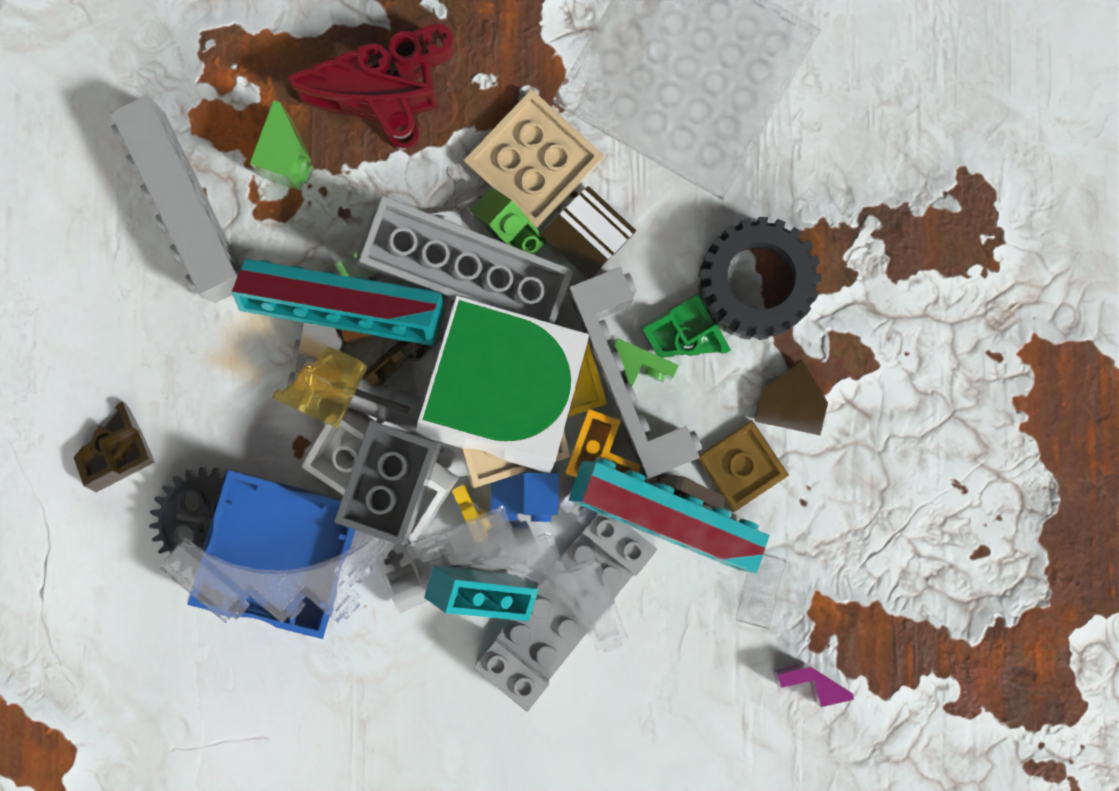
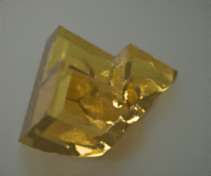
(324, 387)

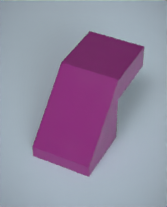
(824, 689)

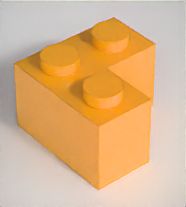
(596, 441)

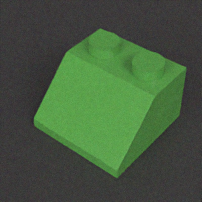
(281, 152)

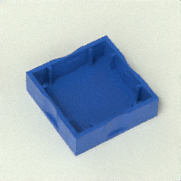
(275, 529)

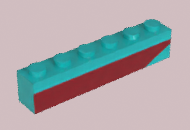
(339, 301)
(669, 516)

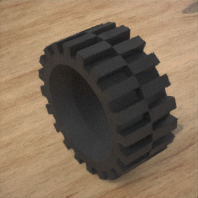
(740, 317)

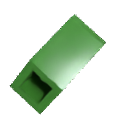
(507, 222)

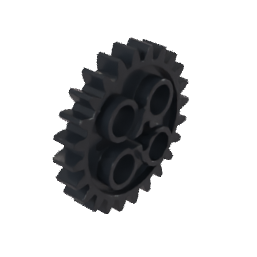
(208, 491)

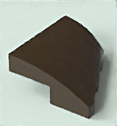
(394, 358)

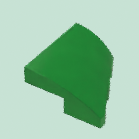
(684, 331)

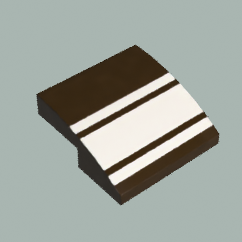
(589, 232)

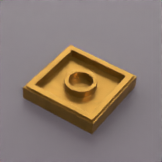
(742, 466)

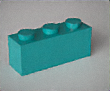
(480, 593)

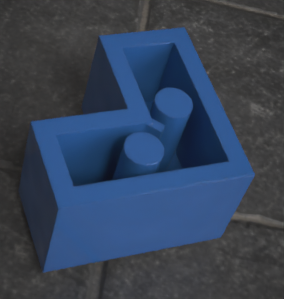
(527, 495)

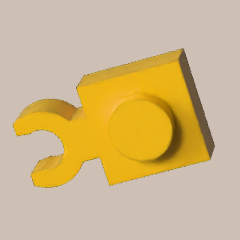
(465, 502)

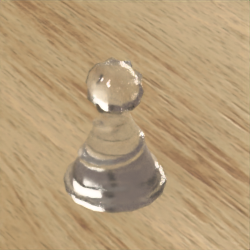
(464, 194)

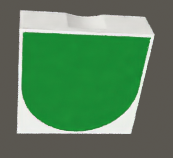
(502, 384)

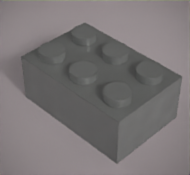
(388, 483)

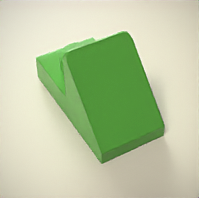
(635, 358)

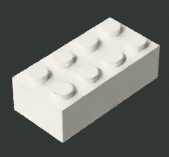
(337, 451)

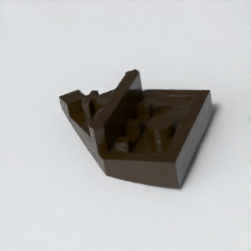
(792, 401)
(686, 486)

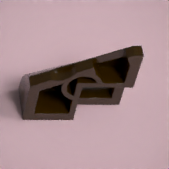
(113, 451)

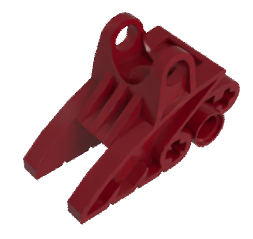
(365, 91)

